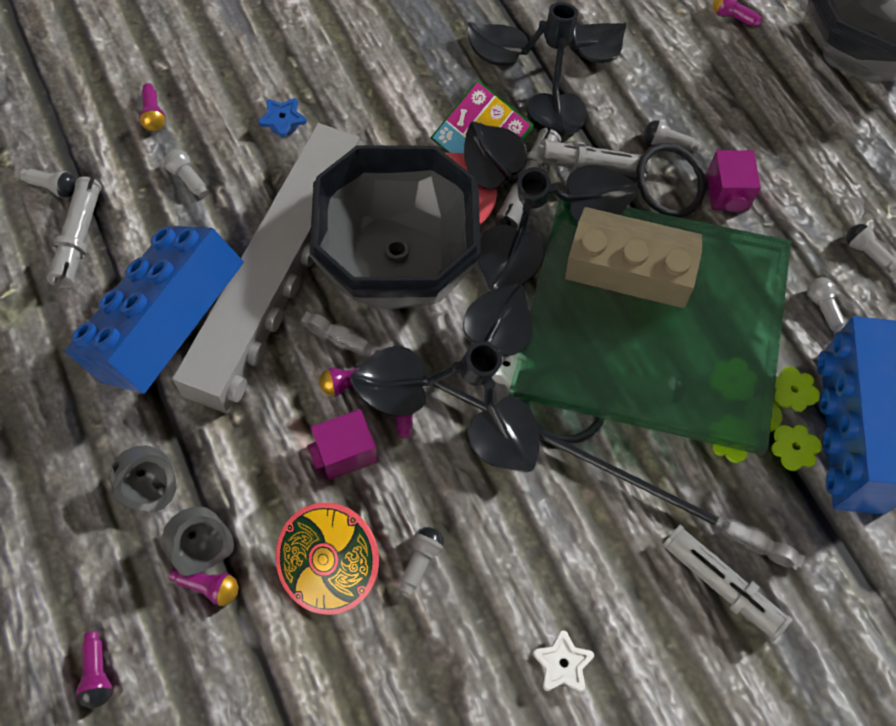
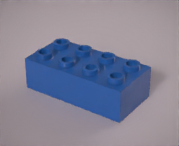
(154, 307)
(860, 415)

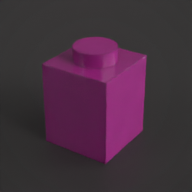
(733, 180)
(342, 445)

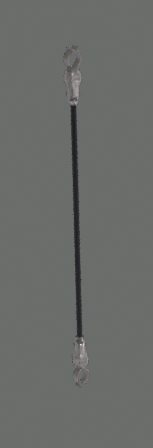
(747, 536)

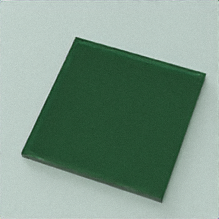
(658, 365)

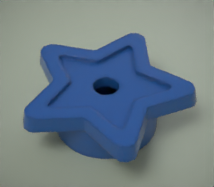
(285, 125)

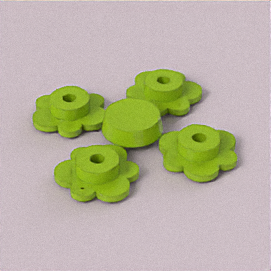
(786, 438)

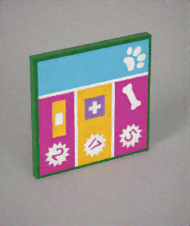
(479, 106)

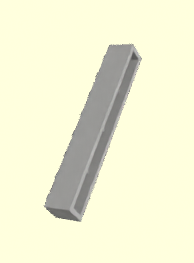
(255, 297)

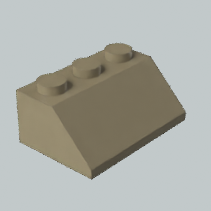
(635, 257)

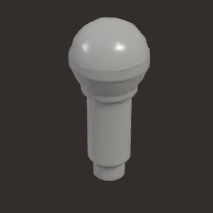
(179, 164)
(823, 294)

